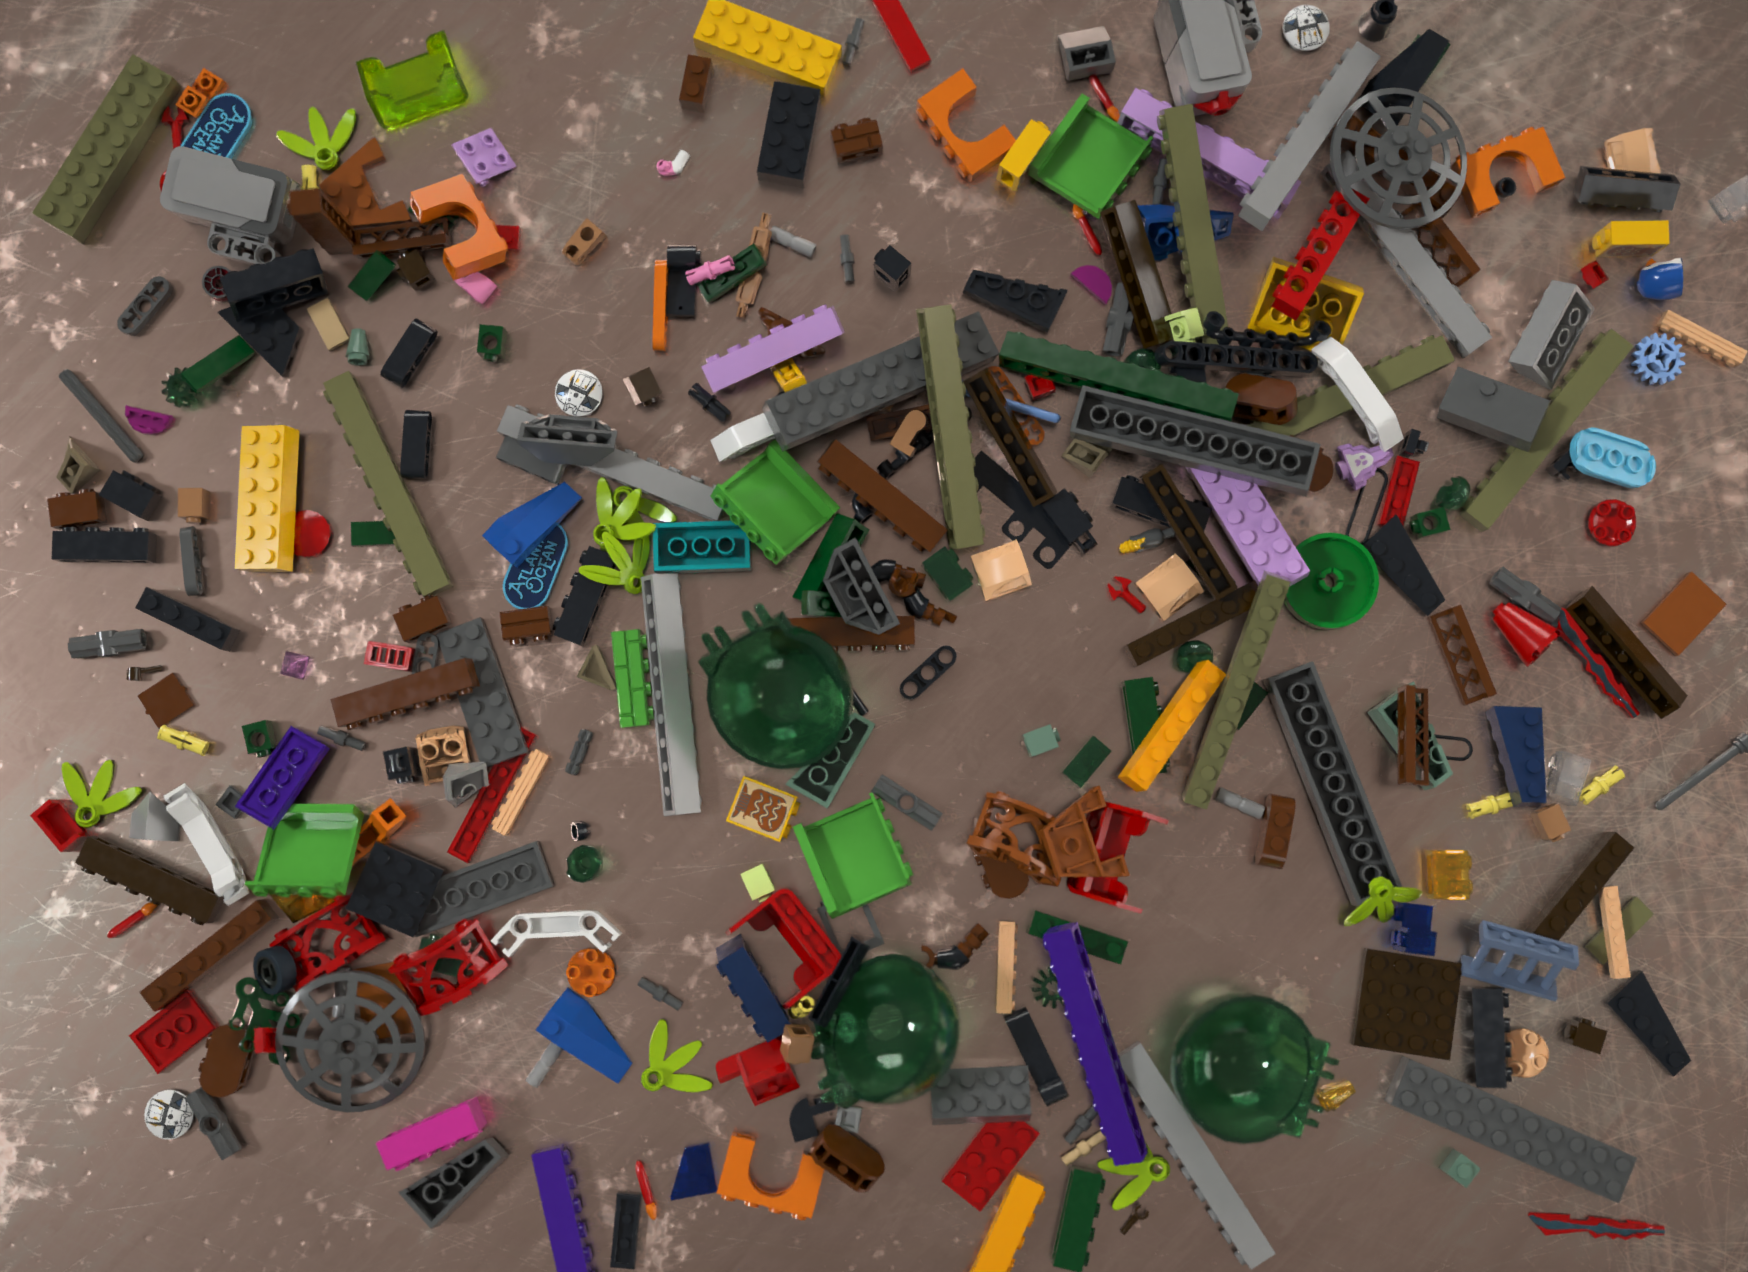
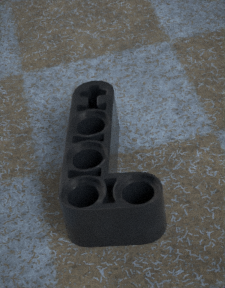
(1036, 1057)

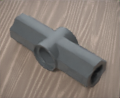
(1118, 323)
(1525, 595)
(107, 643)
(892, 794)
(221, 1137)

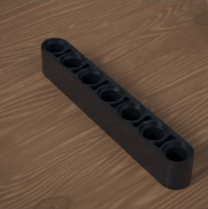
(1246, 356)

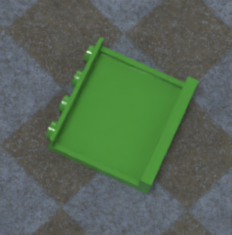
(1089, 158)
(775, 502)
(309, 852)
(854, 857)

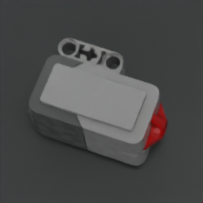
(1207, 50)
(232, 200)

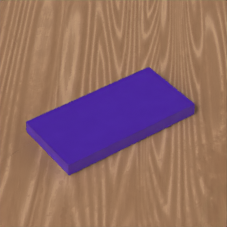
(282, 777)

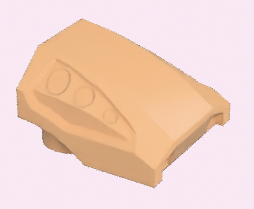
(1632, 152)
(1001, 570)
(1170, 586)
(440, 748)

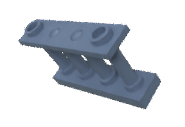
(1525, 944)

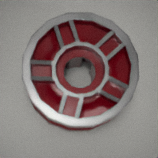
(211, 282)

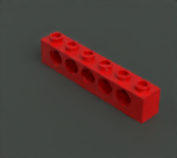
(1292, 302)

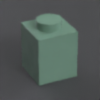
(1041, 740)
(1459, 1168)

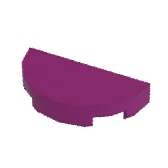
(1095, 281)
(147, 421)

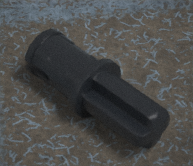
(709, 402)

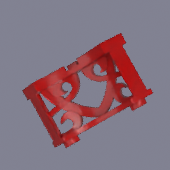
(359, 943)
(430, 999)

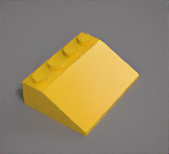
(1331, 302)

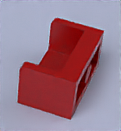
(59, 825)

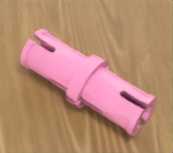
(710, 270)

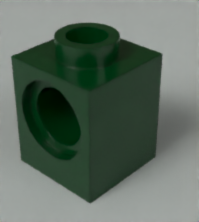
(488, 333)
(1438, 518)
(250, 734)

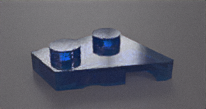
(695, 1173)

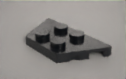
(269, 334)

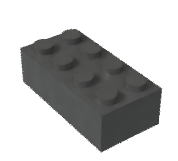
(982, 1096)

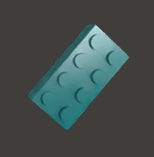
(700, 547)

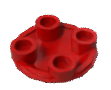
(1612, 522)
(310, 534)

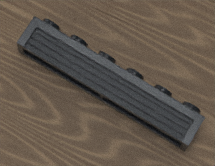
(838, 982)

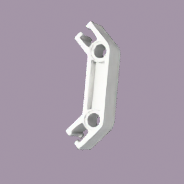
(1360, 392)
(742, 437)
(194, 817)
(556, 925)

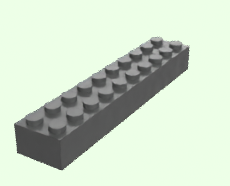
(868, 386)
(1194, 440)
(1331, 780)
(1510, 1129)

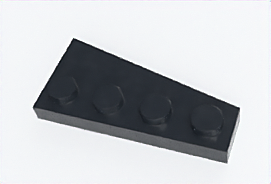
(1022, 300)
(1402, 563)
(1646, 1019)

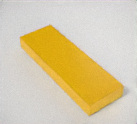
(788, 375)

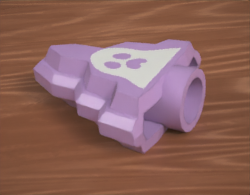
(1360, 463)

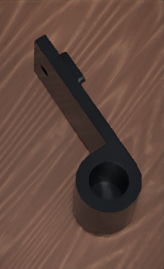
(680, 293)

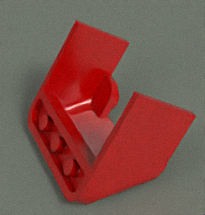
(1111, 834)
(801, 933)

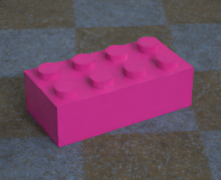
(428, 1135)

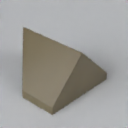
(1086, 456)
(76, 468)
(596, 670)

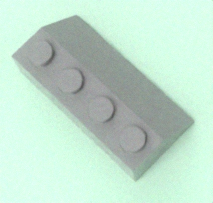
(1552, 333)

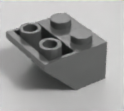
(1086, 53)

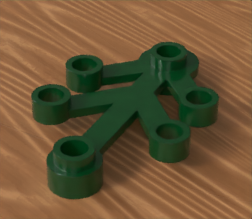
(260, 1015)

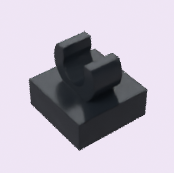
(1413, 444)
(1560, 464)

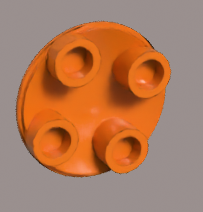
(590, 972)

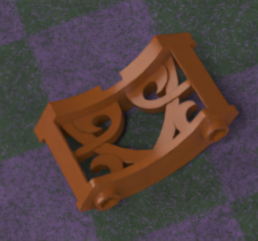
(992, 846)

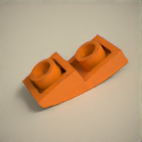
(202, 91)

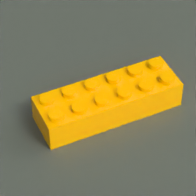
(767, 45)
(267, 498)

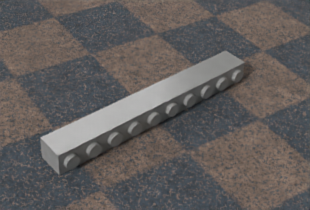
(1309, 136)
(1418, 270)
(635, 472)
(670, 694)
(1195, 1156)

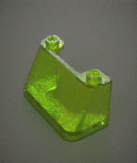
(415, 85)

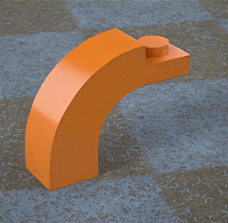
(378, 827)

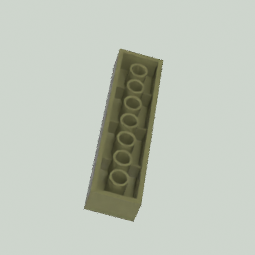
(107, 149)

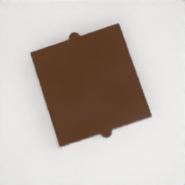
(166, 700)

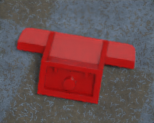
(762, 1070)

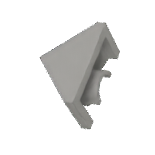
(464, 780)
(153, 821)

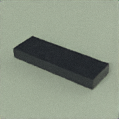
(626, 1230)

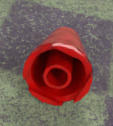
(1524, 632)

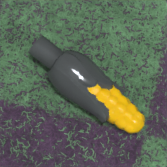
(1146, 540)

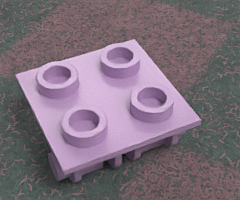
(483, 156)

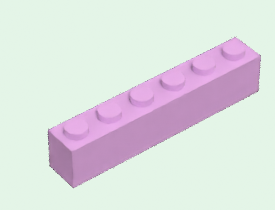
(772, 349)

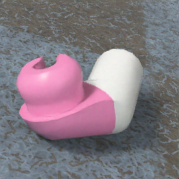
(674, 167)

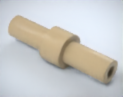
(1083, 1148)

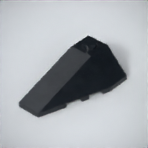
(1407, 71)

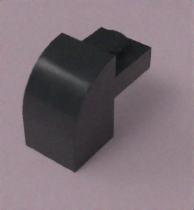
(802, 1117)

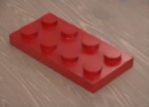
(989, 1160)

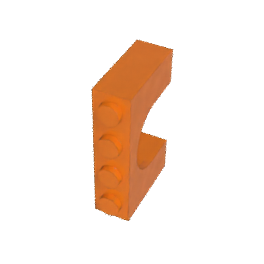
(1529, 149)
(971, 157)
(458, 198)
(738, 1184)

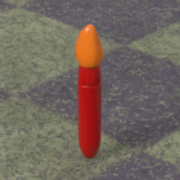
(1104, 97)
(1087, 229)
(146, 910)
(646, 1190)

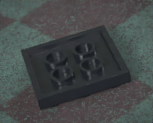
(395, 889)

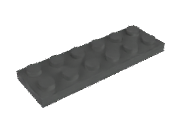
(489, 707)
(486, 886)

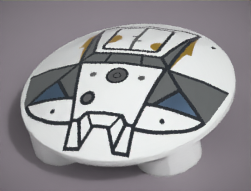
(1306, 28)
(578, 393)
(168, 1114)

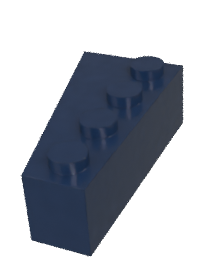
(1521, 752)
(751, 988)

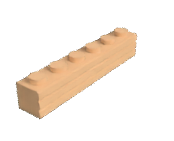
(1701, 338)
(521, 792)
(1614, 932)
(1005, 965)

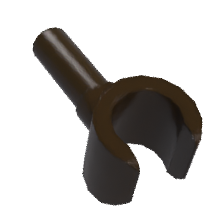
(134, 673)
(1134, 1218)

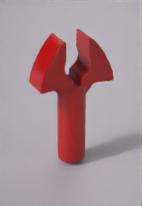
(175, 124)
(1126, 594)

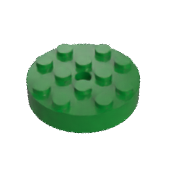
(1353, 588)

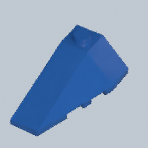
(1163, 233)
(525, 527)
(581, 1033)

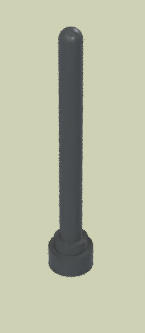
(1740, 746)

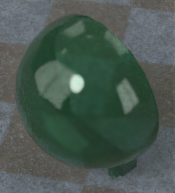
(777, 691)
(888, 1034)
(1248, 1068)

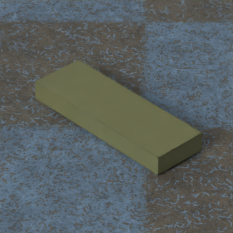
(1634, 916)

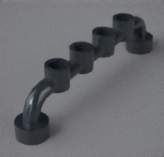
(1214, 321)
(888, 469)

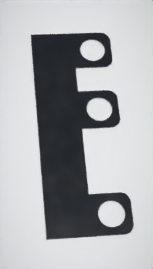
(1012, 494)

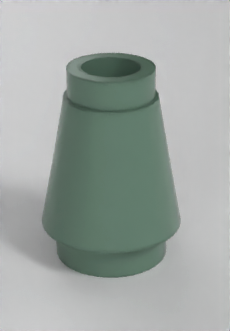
(357, 348)

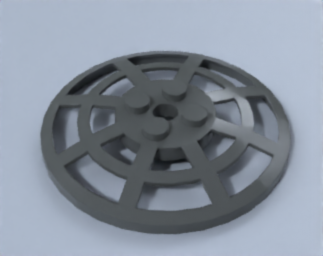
(1389, 162)
(358, 1031)

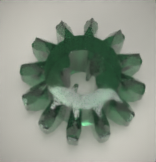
(172, 390)
(1044, 992)

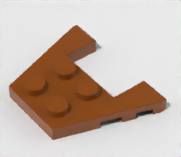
(353, 195)
(1072, 845)

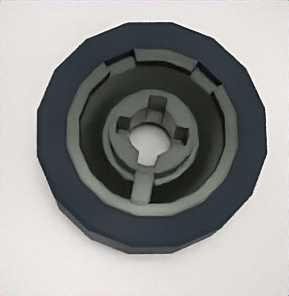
(275, 969)

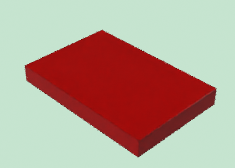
(173, 1031)

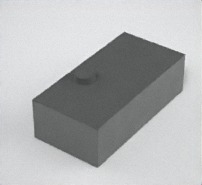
(1493, 409)

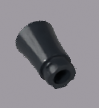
(1377, 22)

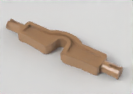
(748, 288)

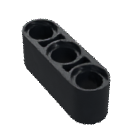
(409, 353)
(416, 444)
(938, 667)

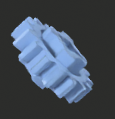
(1656, 369)

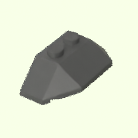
(567, 439)
(858, 590)

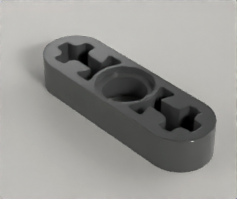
(128, 314)
(191, 561)
(422, 649)

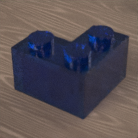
(1413, 929)

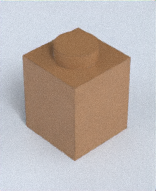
(193, 504)
(1550, 822)
(797, 1043)

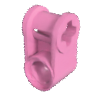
(477, 286)

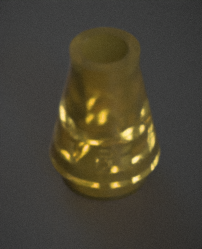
(1335, 1096)

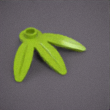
(324, 147)
(646, 506)
(614, 523)
(620, 557)
(99, 789)
(1381, 896)
(665, 1069)
(1139, 1185)

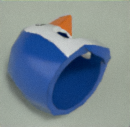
(1661, 279)

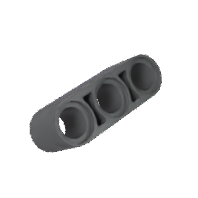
(517, 456)

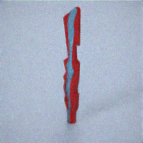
(1596, 664)
(1597, 1226)

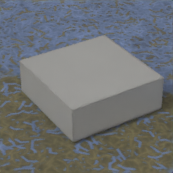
(849, 1118)

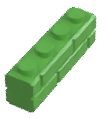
(631, 678)

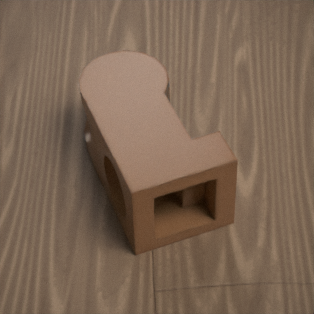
(583, 242)
(908, 431)

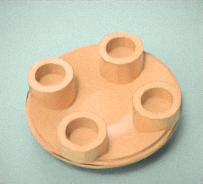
(1528, 1053)

